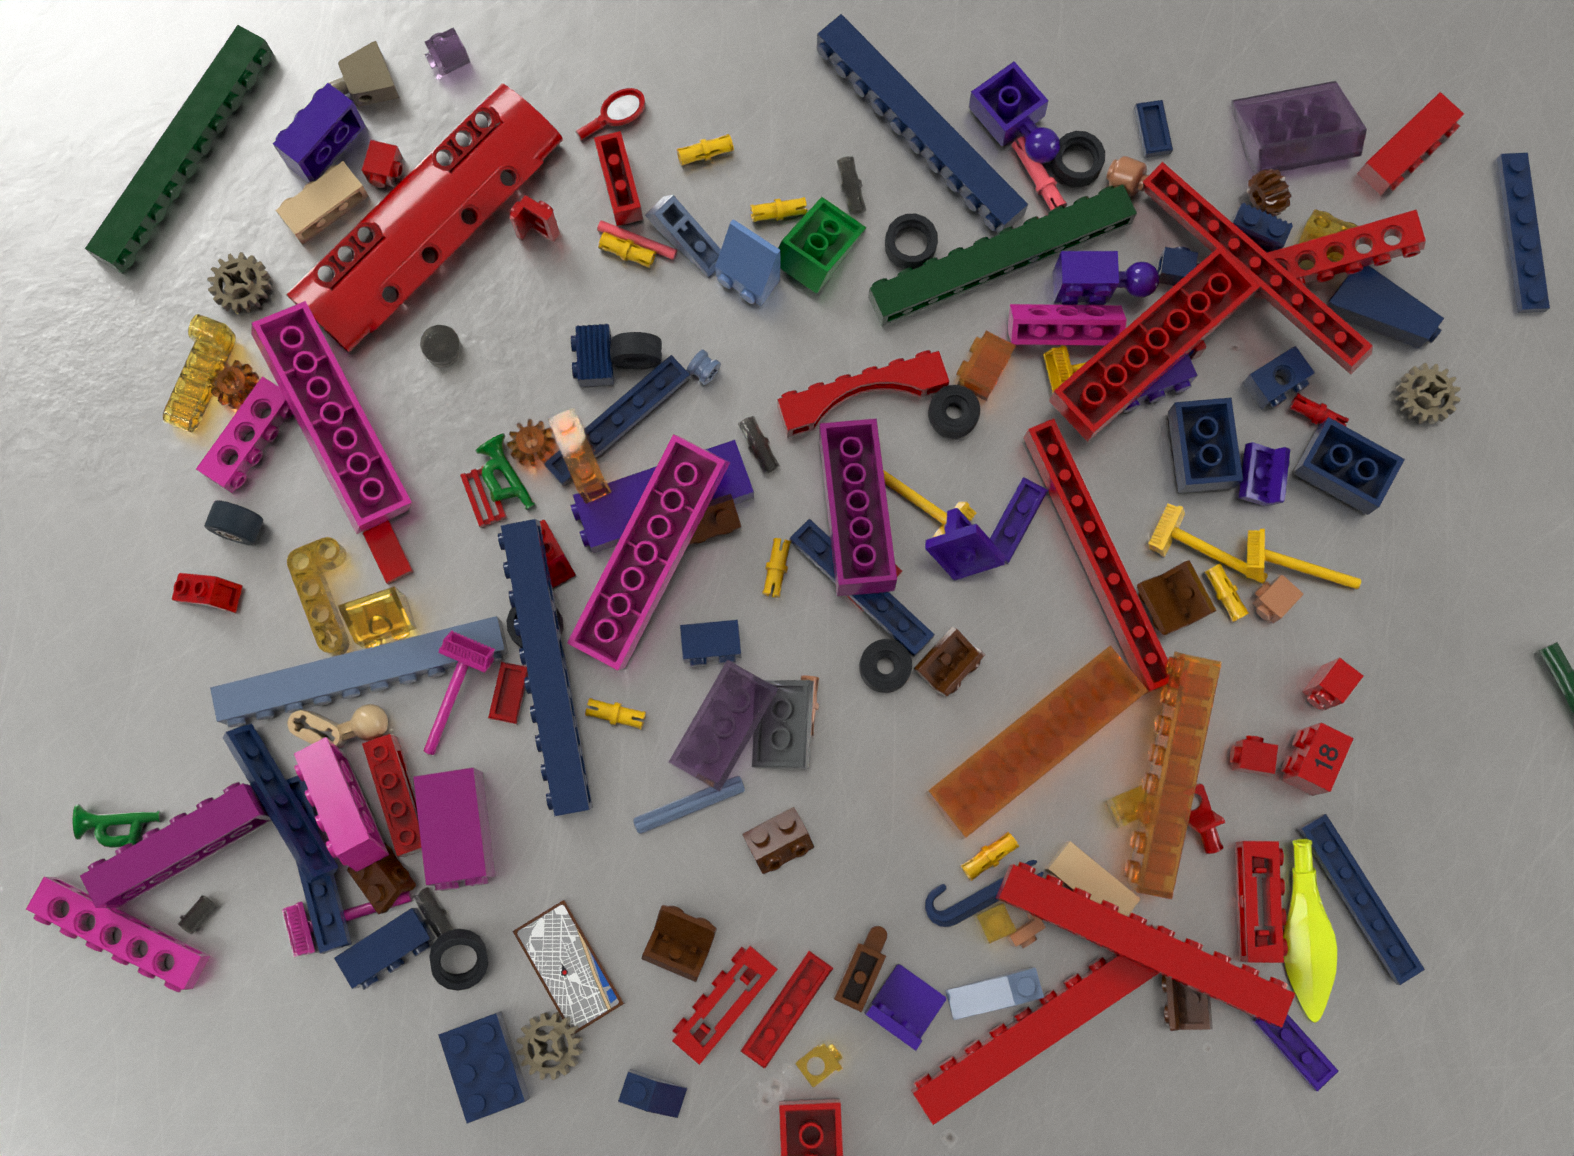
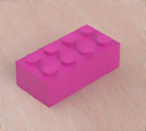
(340, 805)

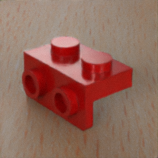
(533, 215)

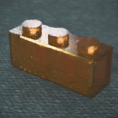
(579, 455)

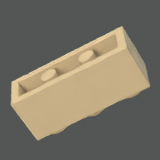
(322, 202)
(1081, 871)

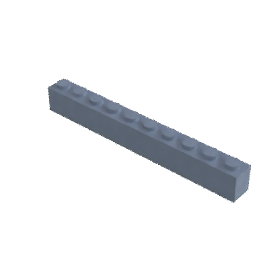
(347, 674)

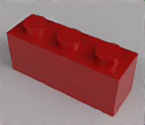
(618, 178)

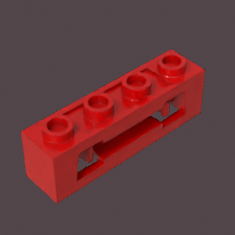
(395, 793)
(1254, 943)
(691, 1042)

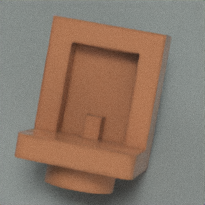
(1026, 933)

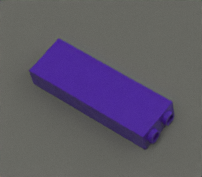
(609, 515)

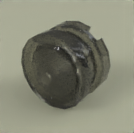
(441, 346)

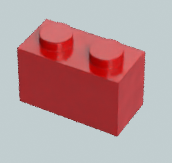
(1332, 684)

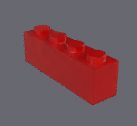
(1410, 143)

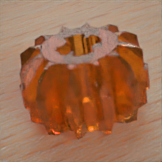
(225, 380)
(527, 433)

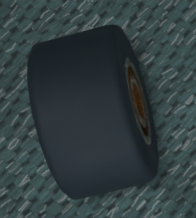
(233, 522)

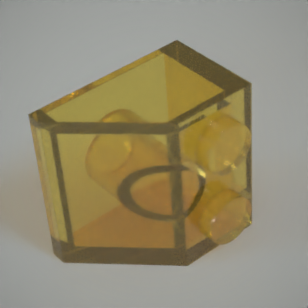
(378, 617)

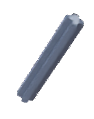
(687, 805)

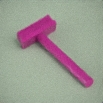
(467, 654)
(300, 929)

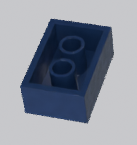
(1205, 445)
(1348, 466)
(484, 1067)

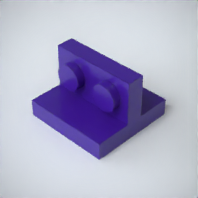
(963, 548)

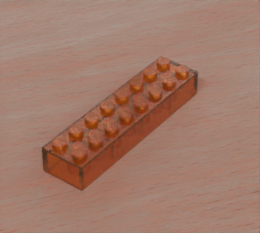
(1036, 742)
(1172, 774)

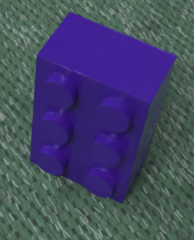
(319, 133)

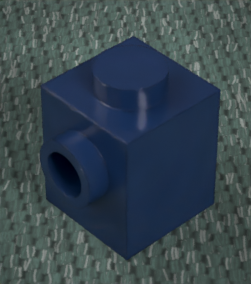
(1175, 264)

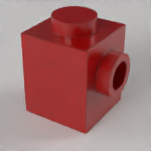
(382, 164)
(1254, 756)

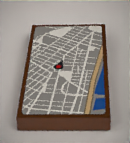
(568, 966)

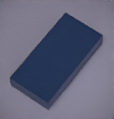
(1153, 128)

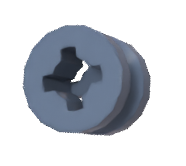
(703, 367)

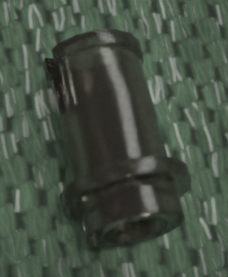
(196, 915)

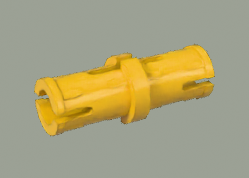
(705, 149)
(778, 209)
(627, 250)
(776, 567)
(1226, 592)
(615, 713)
(989, 856)

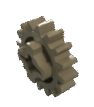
(239, 271)
(1423, 404)
(539, 1039)

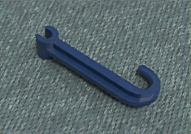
(966, 907)

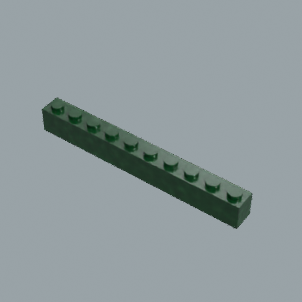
(180, 150)
(1001, 254)

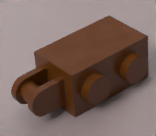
(862, 970)

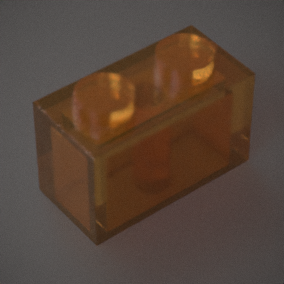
(985, 365)

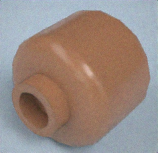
(1129, 173)

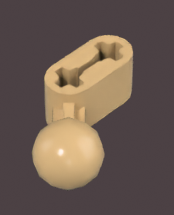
(366, 723)

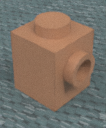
(1276, 598)

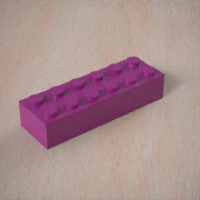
(857, 507)
(175, 847)

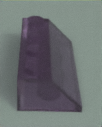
(723, 726)

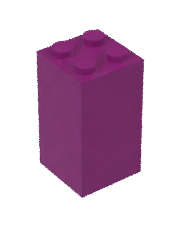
(454, 828)

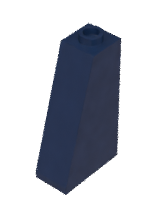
(1384, 308)

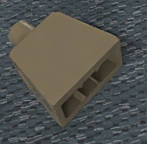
(366, 77)

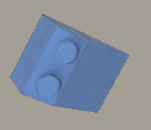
(748, 264)

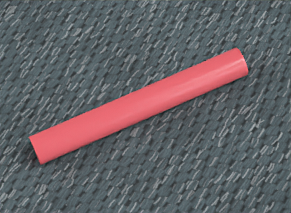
(621, 233)

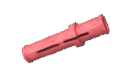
(1044, 183)

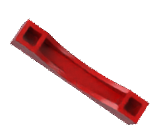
(915, 376)

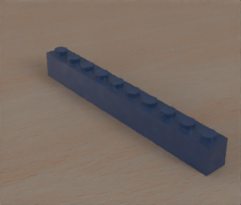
(920, 124)
(546, 667)

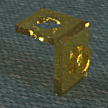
(1124, 806)
(831, 1059)

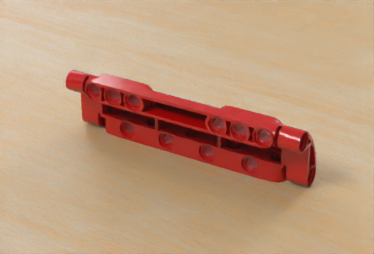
(427, 214)

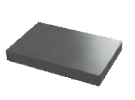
(785, 729)

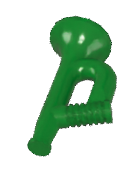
(494, 449)
(85, 821)

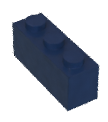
(385, 949)

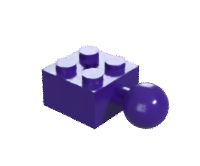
(1010, 107)
(1095, 276)

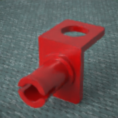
(1205, 821)

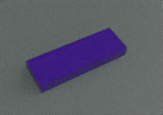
(1017, 517)
(1299, 1052)

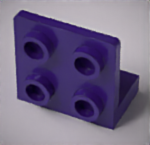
(905, 1006)

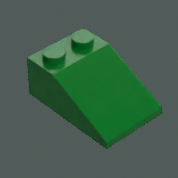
(819, 244)

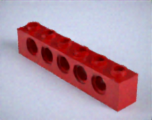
(1403, 226)

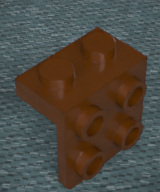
(1176, 598)
(679, 942)

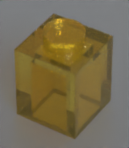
(994, 923)

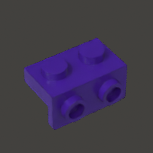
(1264, 474)

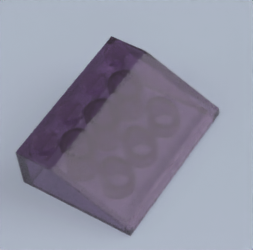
(1298, 127)

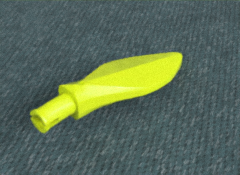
(1309, 937)

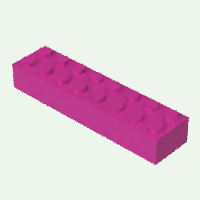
(330, 417)
(648, 552)

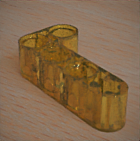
(193, 388)
(323, 598)

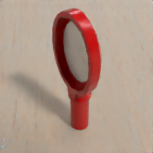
(616, 110)

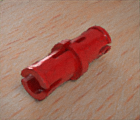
(1316, 412)

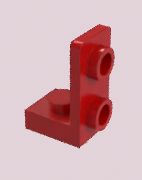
(558, 565)
(207, 591)

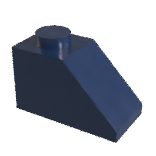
(652, 1094)

